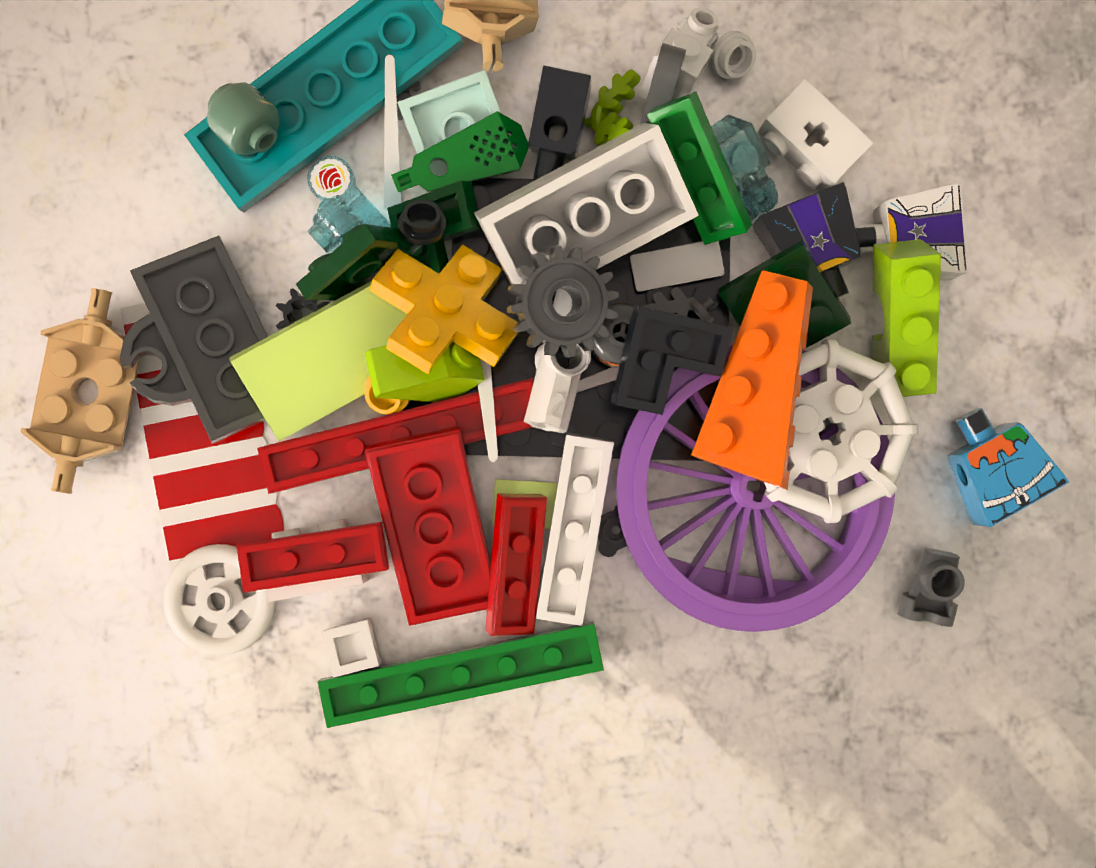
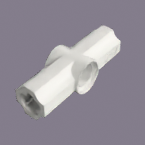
(553, 385)

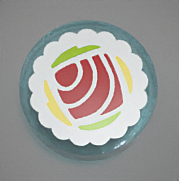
(330, 177)

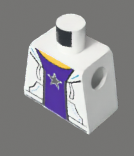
(924, 215)

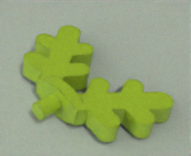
(609, 101)

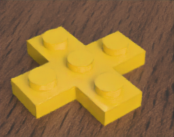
(444, 308)

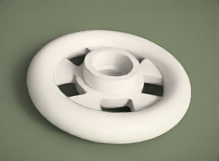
(183, 617)

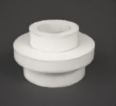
(741, 60)

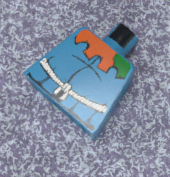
(1001, 469)

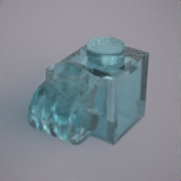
(746, 163)
(340, 214)

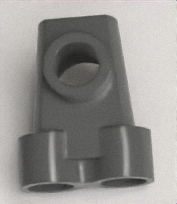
(931, 596)

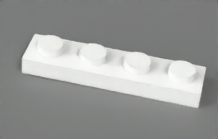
(574, 528)

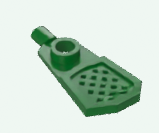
(461, 158)

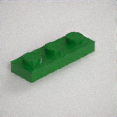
(702, 168)

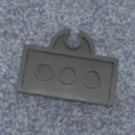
(194, 326)

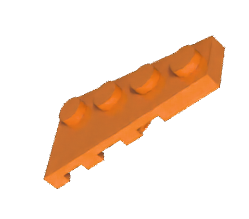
(755, 399)

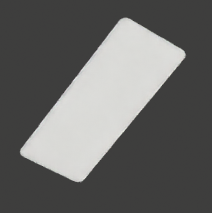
(676, 265)

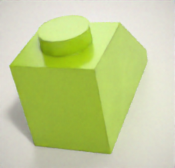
(398, 379)

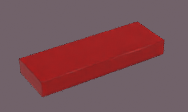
(312, 557)
(515, 564)

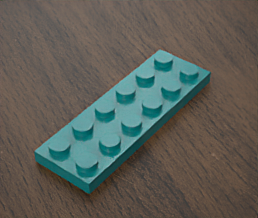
(330, 90)

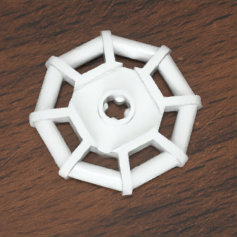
(856, 437)

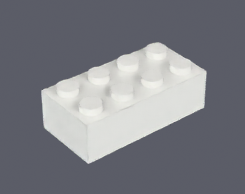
(597, 202)

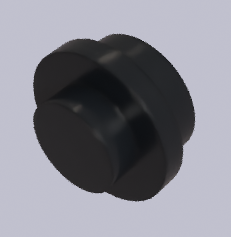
(422, 223)

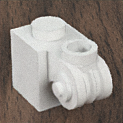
(696, 35)

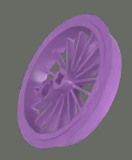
(725, 596)

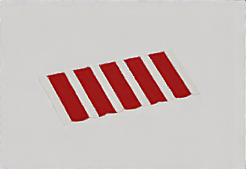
(201, 487)

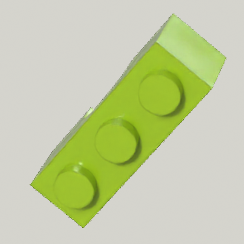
(909, 290)

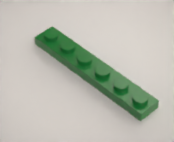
(460, 674)

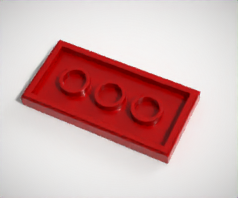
(432, 524)

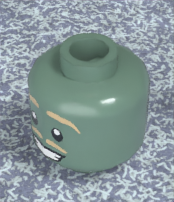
(243, 118)

